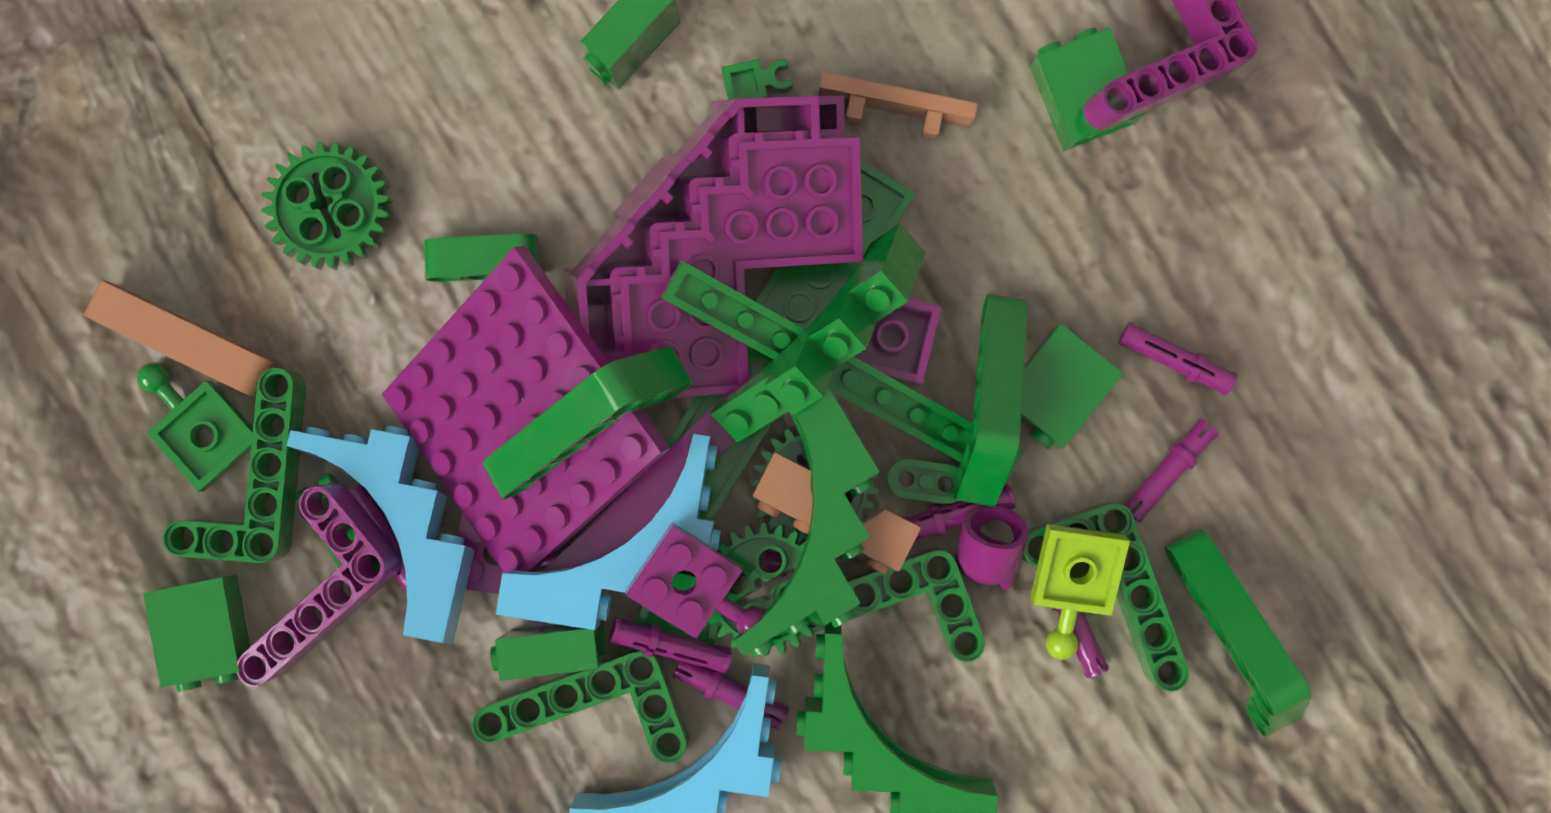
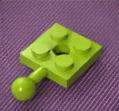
(1091, 593)

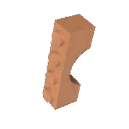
(787, 489)

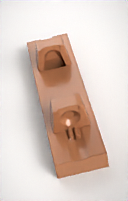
(898, 100)

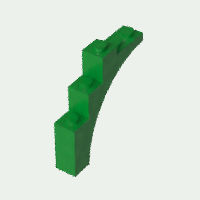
(836, 335)
(818, 585)
(875, 762)

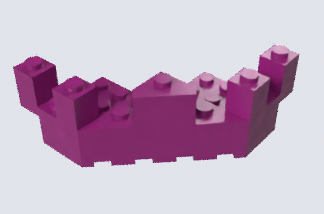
(738, 195)

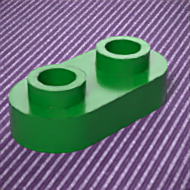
(925, 480)

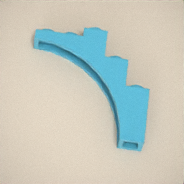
(434, 568)
(578, 594)
(736, 763)

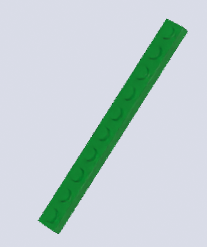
(852, 380)

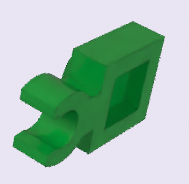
(750, 81)

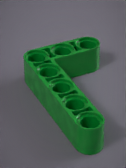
(996, 402)
(583, 415)
(261, 484)
(1137, 573)
(936, 589)
(1277, 686)
(590, 694)

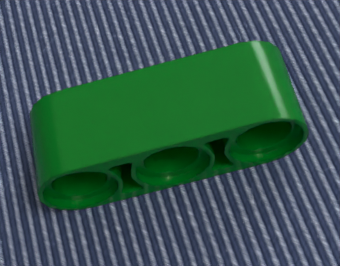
(471, 256)

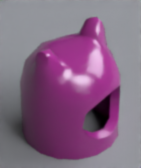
(987, 558)

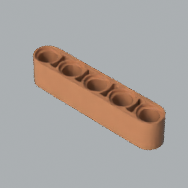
(177, 337)

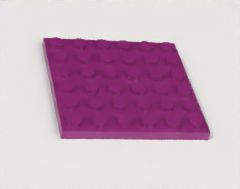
(486, 379)

